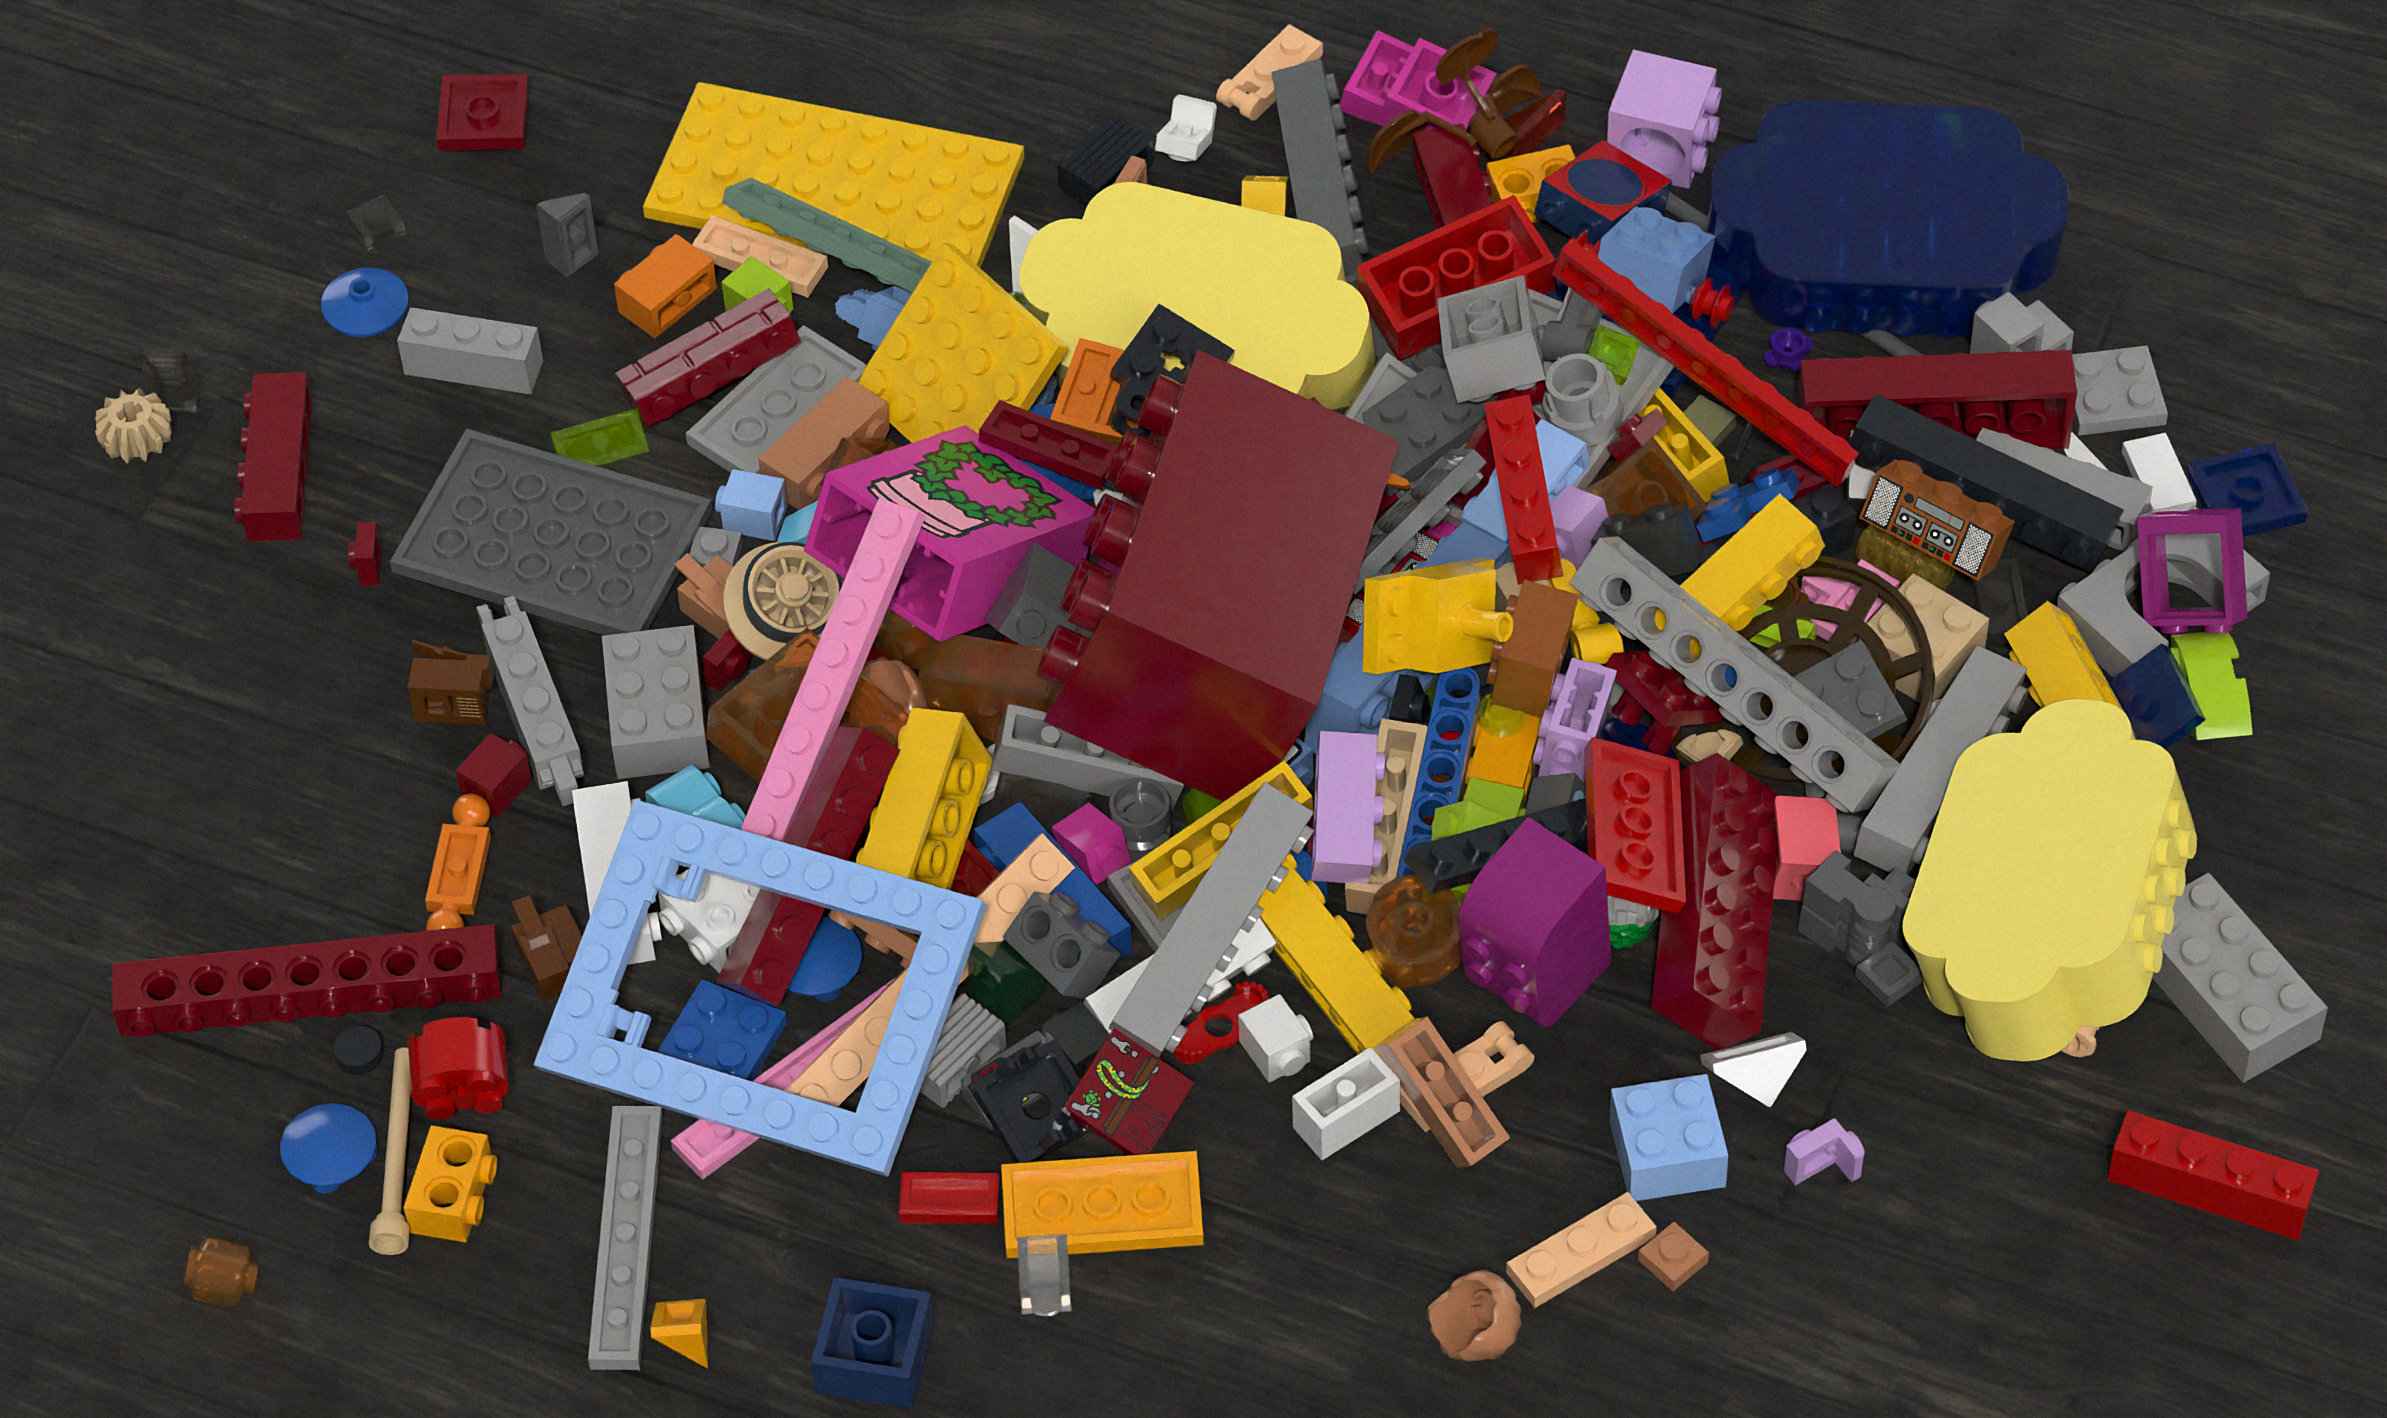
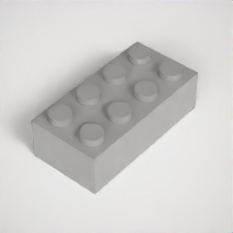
(2235, 983)

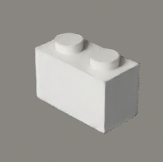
(1346, 1103)

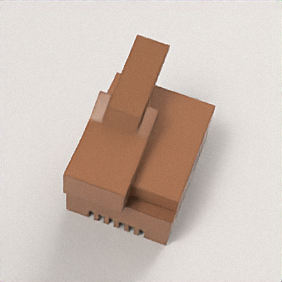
(703, 592)

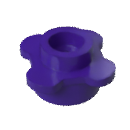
(1787, 349)

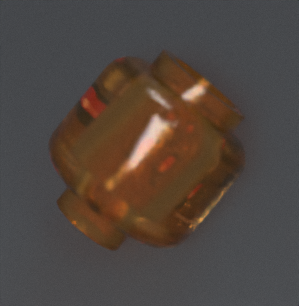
(220, 1272)

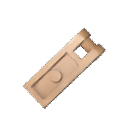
(1285, 50)
(1480, 1068)

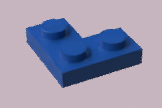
(1733, 506)

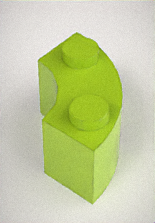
(2211, 676)

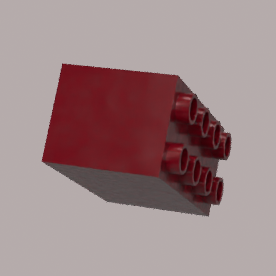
(1216, 577)

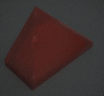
(1537, 122)

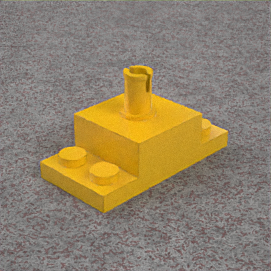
(1433, 618)

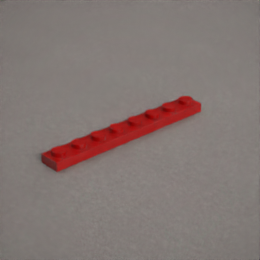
(1705, 363)

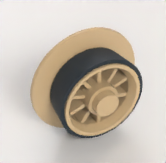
(777, 595)

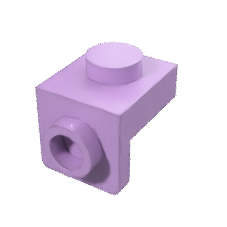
(1822, 1147)

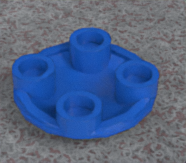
(828, 961)
(328, 1146)

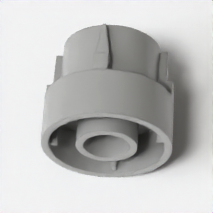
(1582, 398)

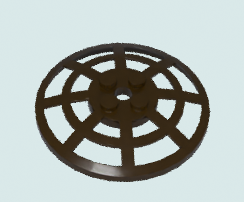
(1799, 654)

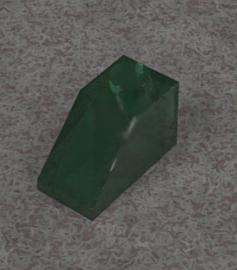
(1003, 980)

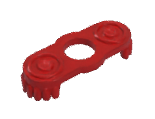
(1198, 1043)

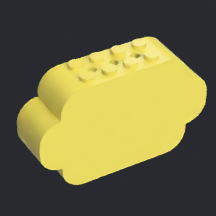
(1236, 272)
(2050, 879)

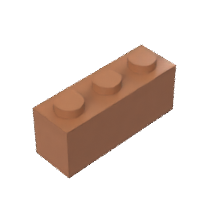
(810, 444)
(1442, 1092)

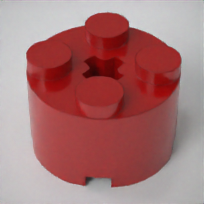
(458, 1067)

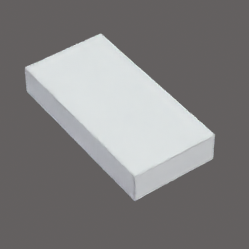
(2156, 464)

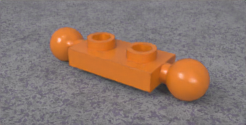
(459, 864)

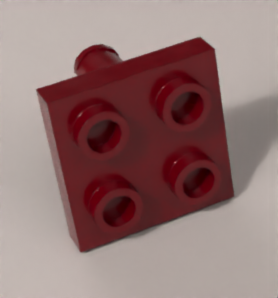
(1662, 695)

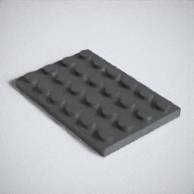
(552, 535)

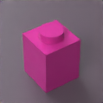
(1092, 842)

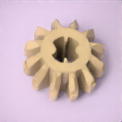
(133, 425)

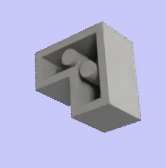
(2016, 328)

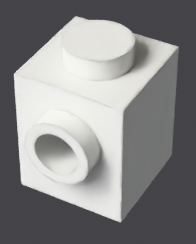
(1275, 1038)

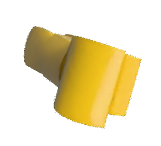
(1588, 639)

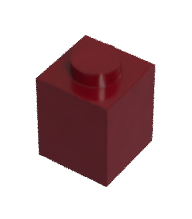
(496, 772)

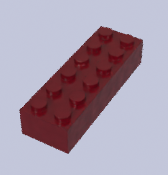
(2001, 391)
(1718, 944)

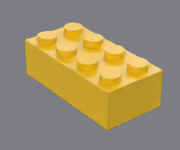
(928, 799)

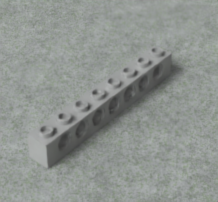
(1866, 764)

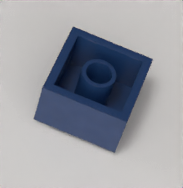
(872, 1342)

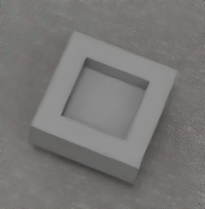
(714, 542)

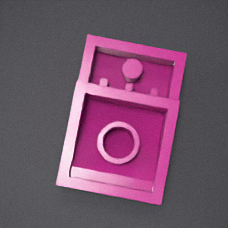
(1403, 78)

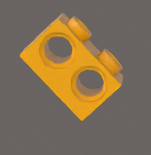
(1524, 176)
(441, 1183)

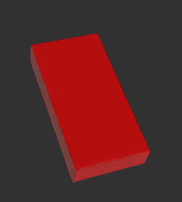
(949, 1197)

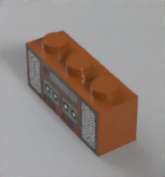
(1937, 518)

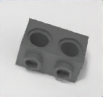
(1057, 951)

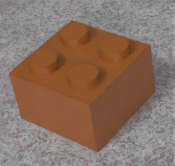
(1532, 657)

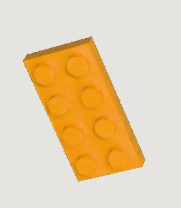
(1105, 1202)

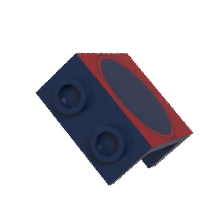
(1599, 191)

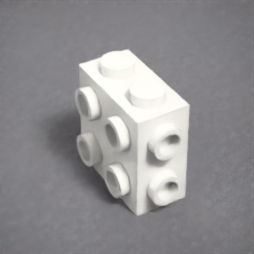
(712, 921)

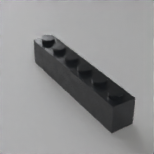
(2043, 507)

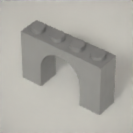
(2109, 623)

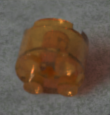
(1409, 956)

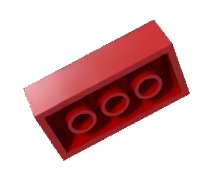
(1461, 256)

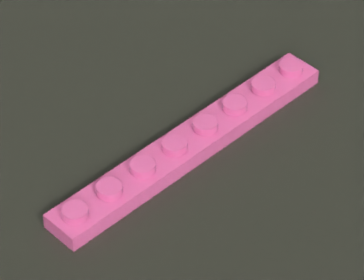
(834, 668)

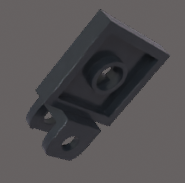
(1143, 360)

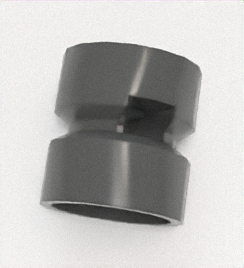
(1143, 814)

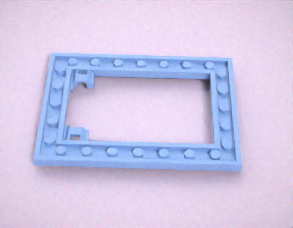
(647, 857)

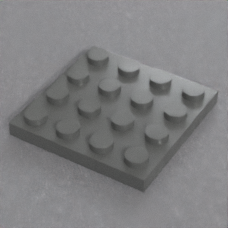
(1418, 507)

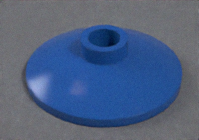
(364, 302)

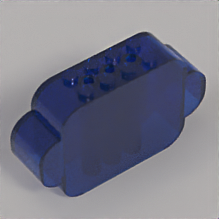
(1884, 216)

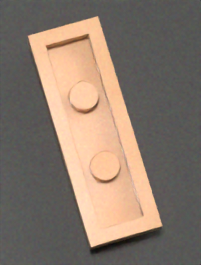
(733, 244)
(1581, 1249)

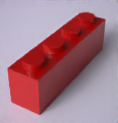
(1523, 489)
(2213, 1175)

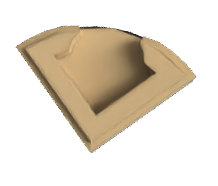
(1704, 745)

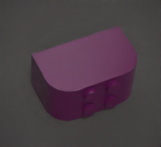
(1536, 924)

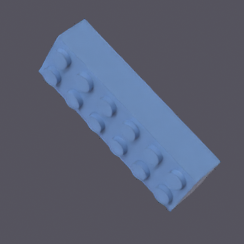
(1359, 700)

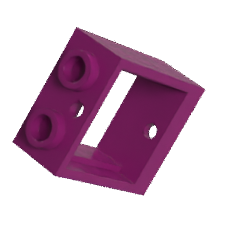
(2154, 575)

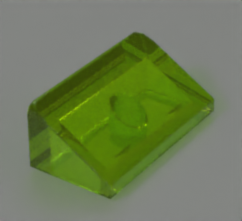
(602, 439)

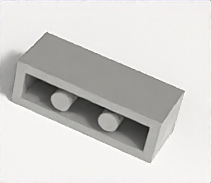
(470, 350)

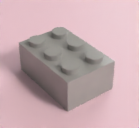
(1491, 340)
(655, 701)

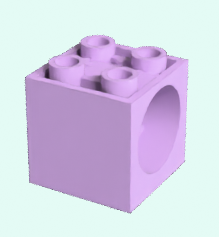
(1665, 115)

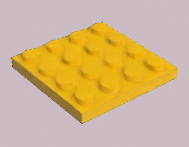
(959, 352)

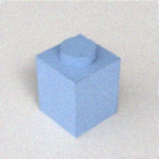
(752, 504)

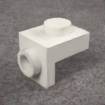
(1188, 130)

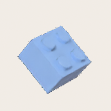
(1668, 1137)

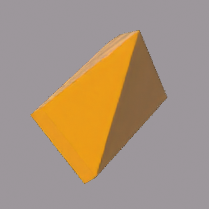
(682, 1328)

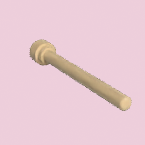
(389, 1231)

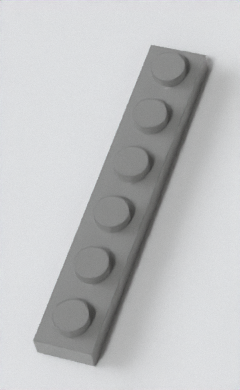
(625, 1238)

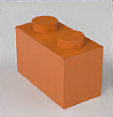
(665, 286)

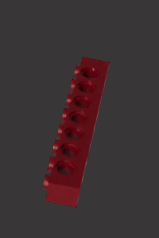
(285, 970)

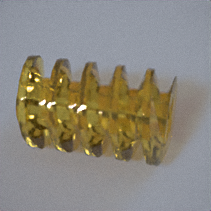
(1901, 559)

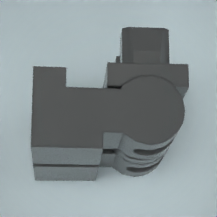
(1852, 913)

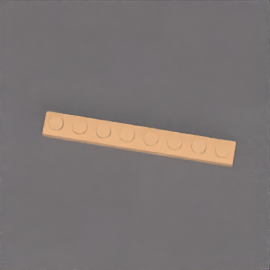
(853, 1052)

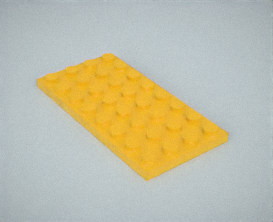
(871, 171)

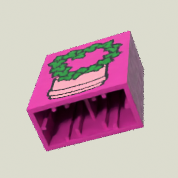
(976, 527)

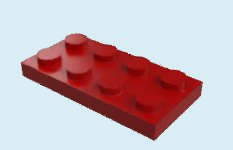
(1636, 823)

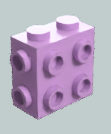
(1574, 716)

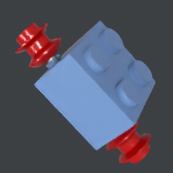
(1664, 262)

